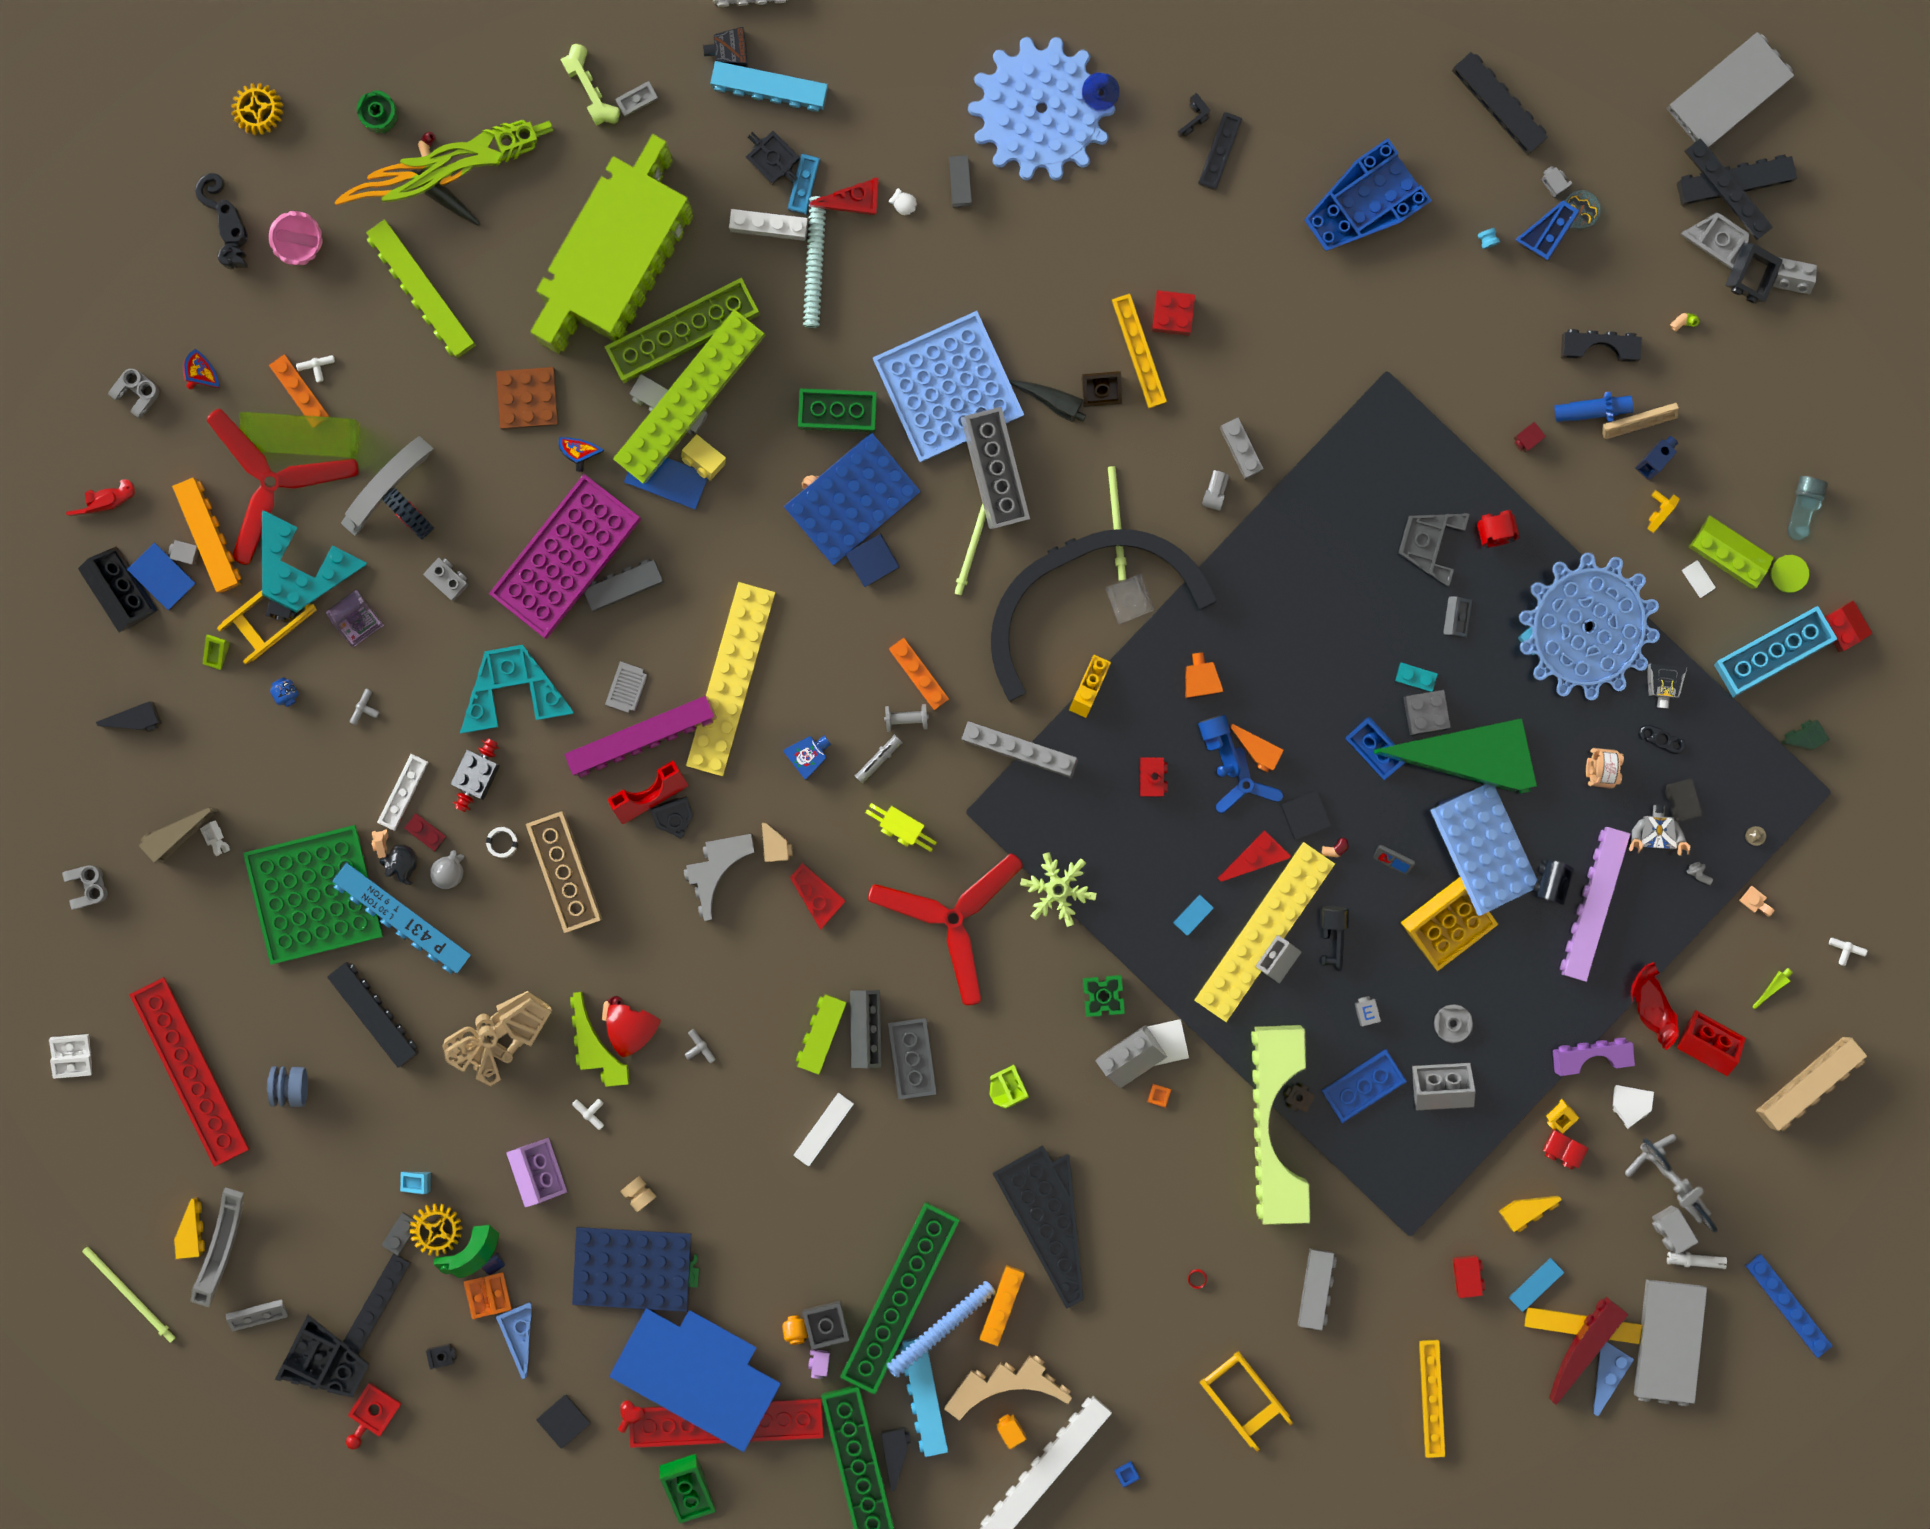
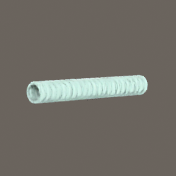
(814, 266)

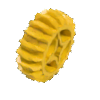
(264, 108)
(428, 1224)

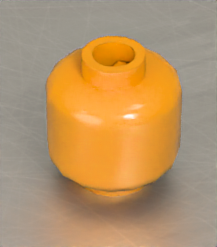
(795, 1330)

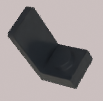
(1197, 106)

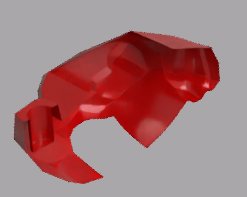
(1654, 1006)

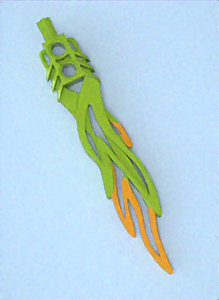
(437, 173)

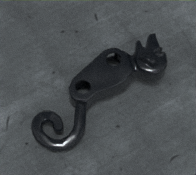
(229, 223)

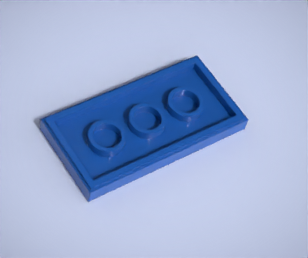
(673, 482)
(1363, 1086)

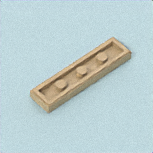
(1640, 421)

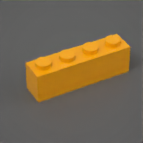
(1002, 1305)

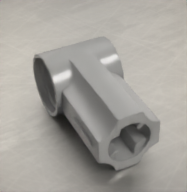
(1215, 494)

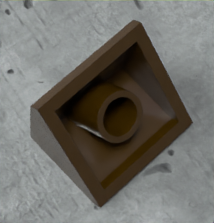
(1102, 388)

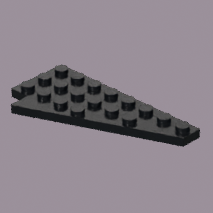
(1044, 1206)

